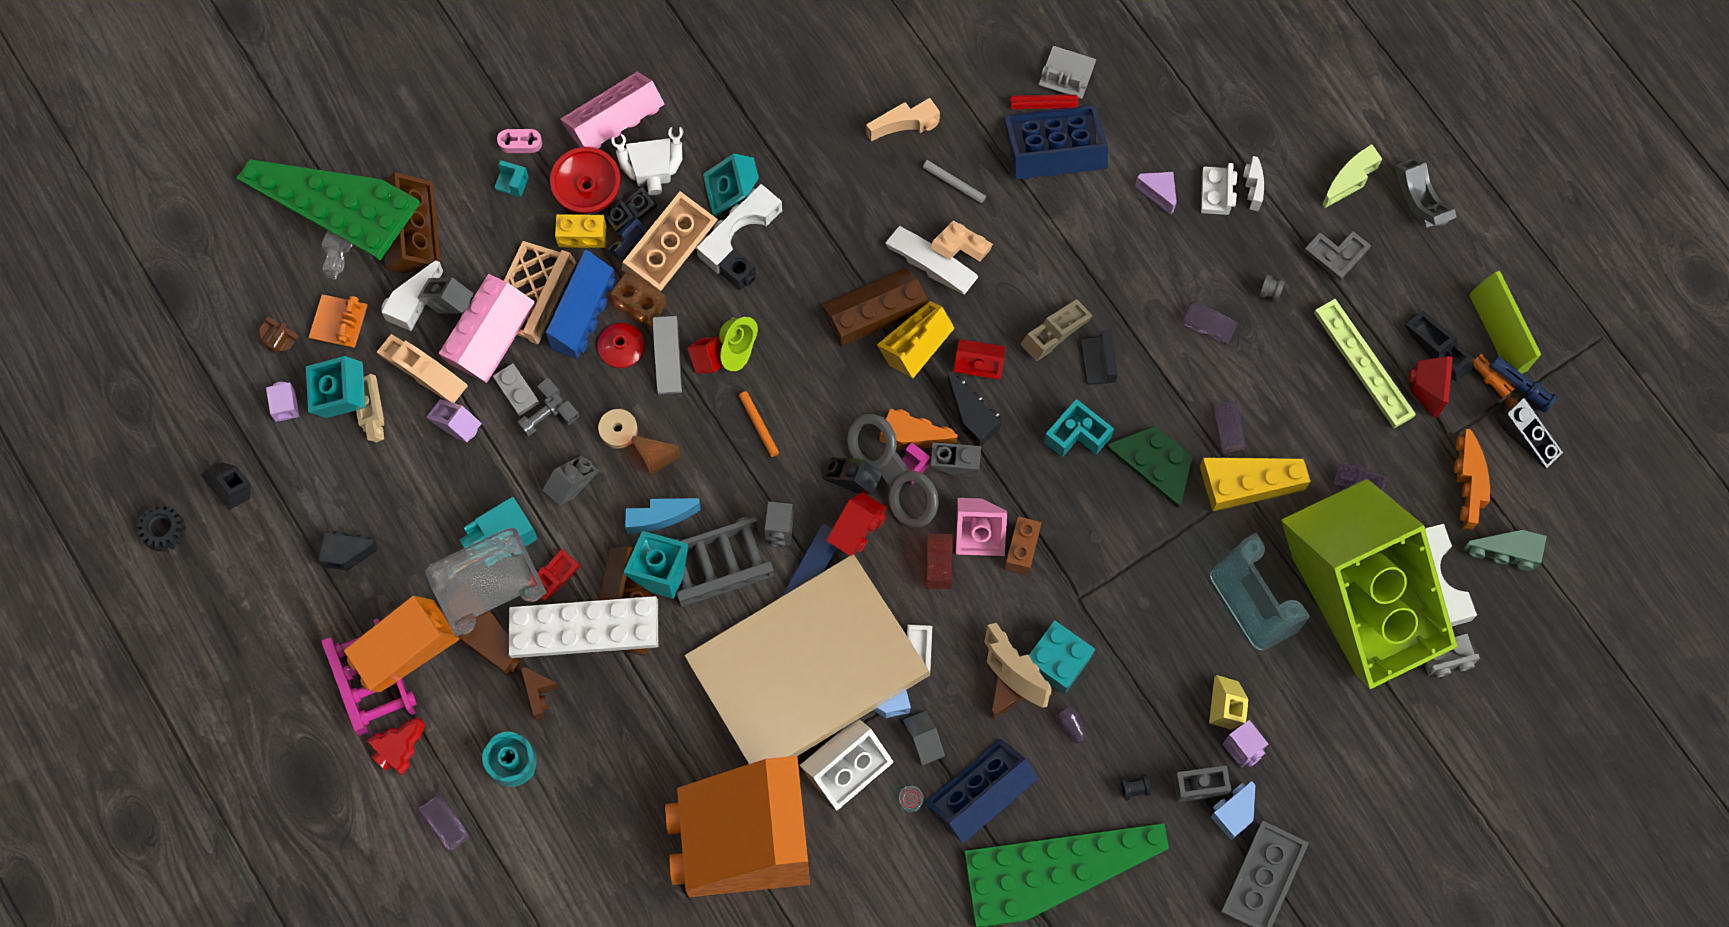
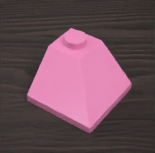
(980, 528)

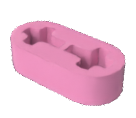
(519, 141)

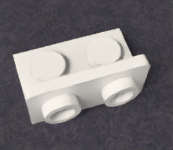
(1217, 190)

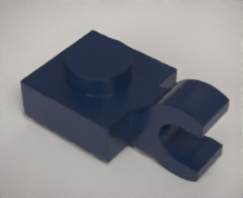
(630, 236)

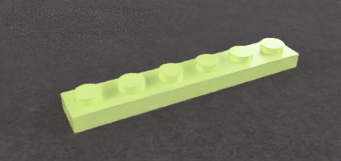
(1364, 363)

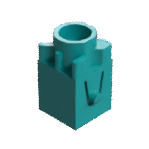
(499, 518)

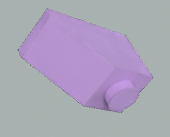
(454, 420)

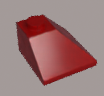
(1432, 383)

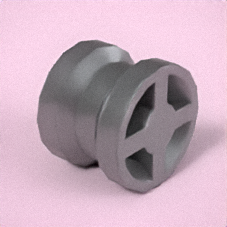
(1272, 288)

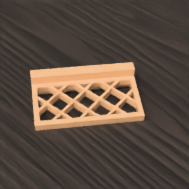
(549, 293)

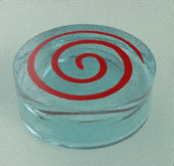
(910, 798)

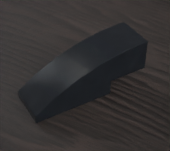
(1440, 343)

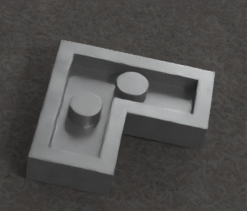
(1337, 259)

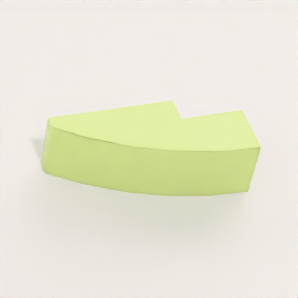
(1353, 175)

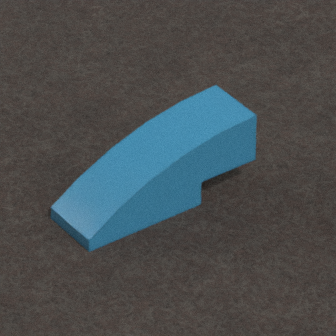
(660, 514)

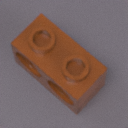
(1023, 546)

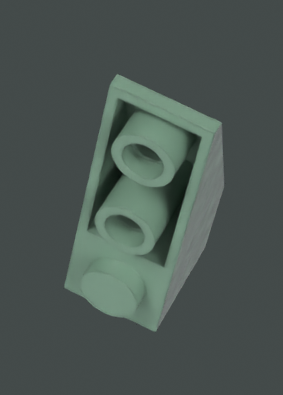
(1516, 547)

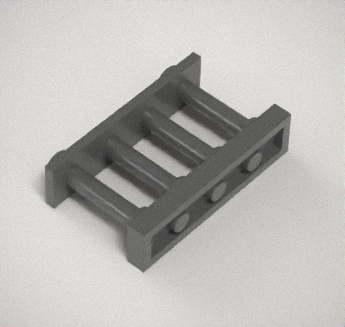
(736, 577)

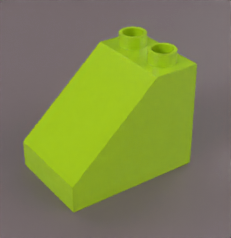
(1372, 581)

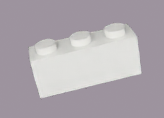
(846, 763)

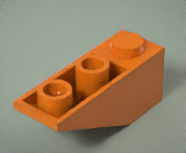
(917, 431)

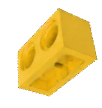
(581, 231)

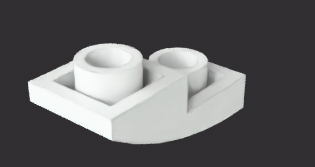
(1255, 181)

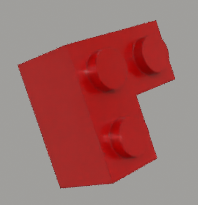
(856, 521)

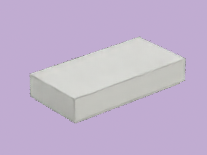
(921, 639)

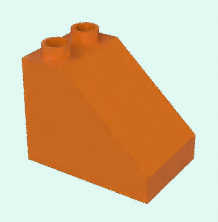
(740, 830)

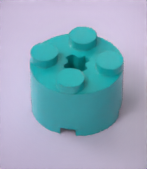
(497, 753)

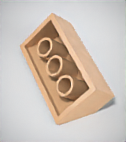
(669, 242)

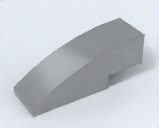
(667, 355)

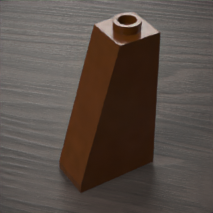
(491, 643)

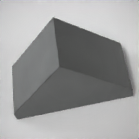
(924, 738)

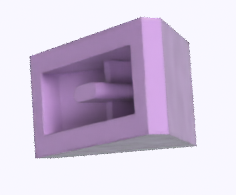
(1159, 188)

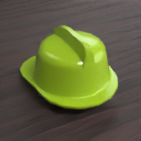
(737, 342)

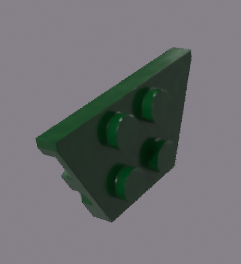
(1156, 460)

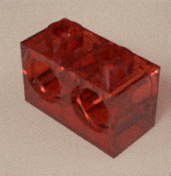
(939, 561)

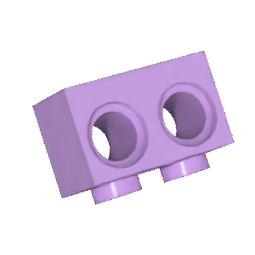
(1245, 745)

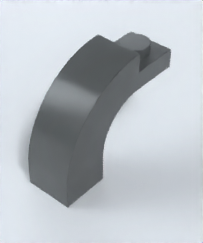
(1420, 195)

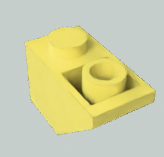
(1228, 703)

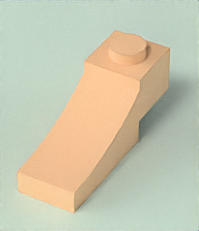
(921, 118)

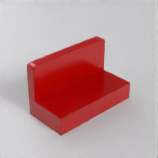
(979, 359)

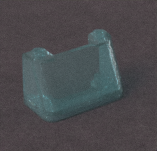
(1251, 599)

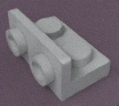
(1459, 657)

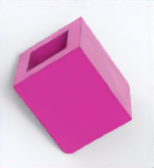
(916, 460)

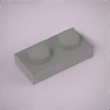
(516, 389)

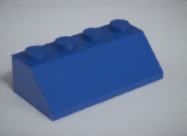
(581, 305)

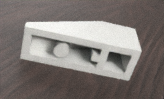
(403, 305)

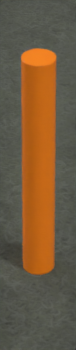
(759, 424)

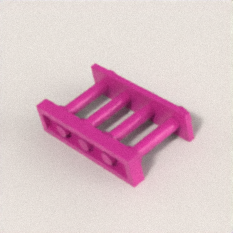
(352, 696)

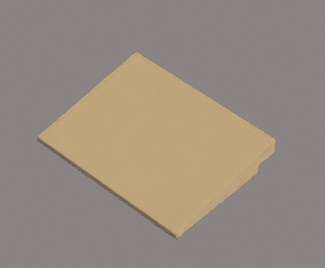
(807, 664)

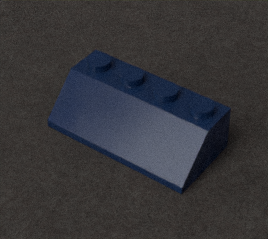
(982, 790)

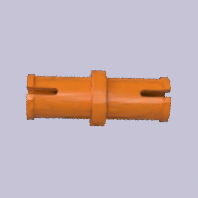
(1491, 377)

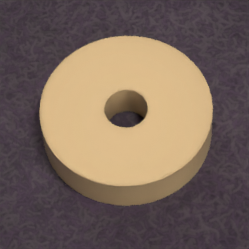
(615, 418)

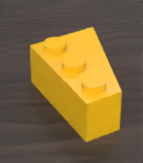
(916, 339)

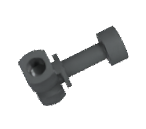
(553, 404)

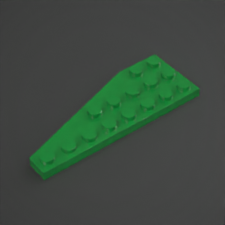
(349, 206)
(1033, 877)

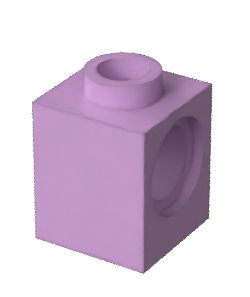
(282, 401)

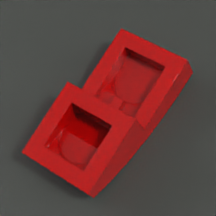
(557, 573)

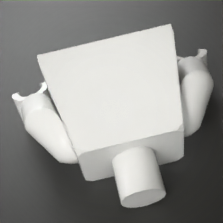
(650, 161)

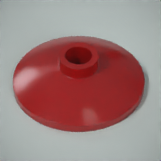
(623, 355)

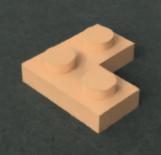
(958, 237)

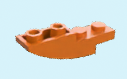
(1473, 472)

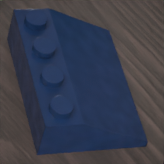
(1056, 142)

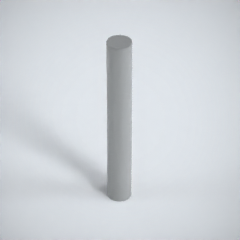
(955, 182)

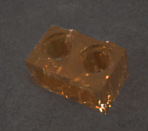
(642, 295)

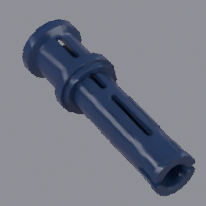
(1531, 390)

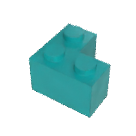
(1081, 425)

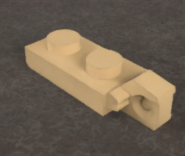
(371, 416)

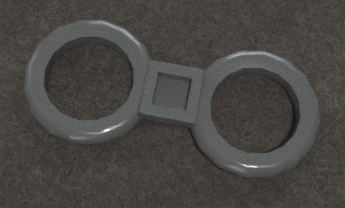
(894, 470)

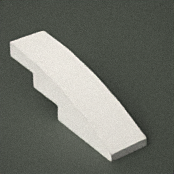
(937, 267)

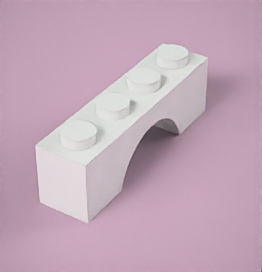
(757, 208)
(1457, 602)

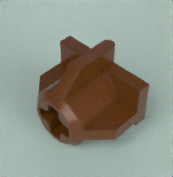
(276, 336)

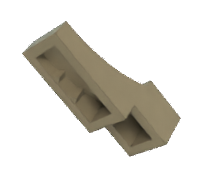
(1055, 329)

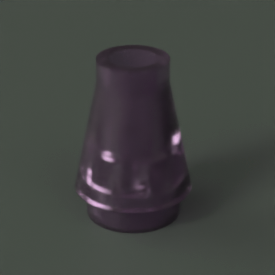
(1072, 724)

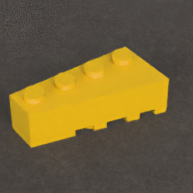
(1249, 480)

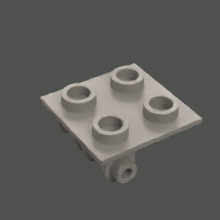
(1067, 72)

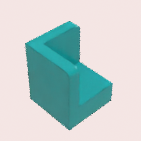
(511, 179)

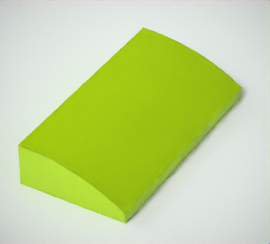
(1505, 323)

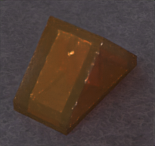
(655, 453)

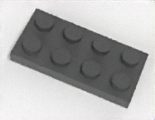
(1264, 876)

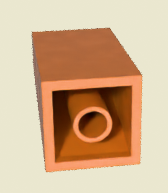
(400, 643)

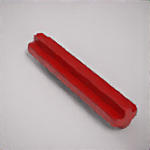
(1043, 101)

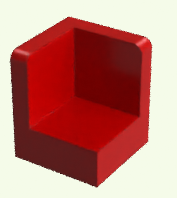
(706, 354)

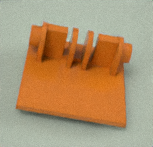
(338, 320)

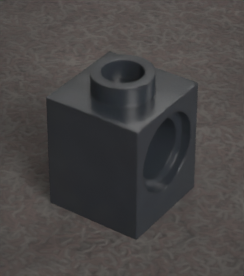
(737, 260)

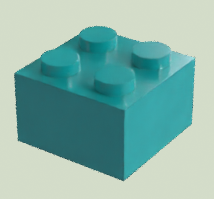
(335, 387)
(1061, 656)

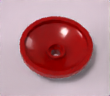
(580, 168)

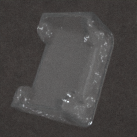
(483, 579)

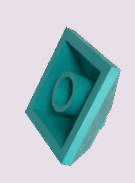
(730, 182)
(657, 564)

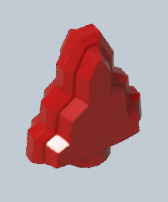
(397, 745)

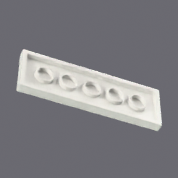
(583, 627)

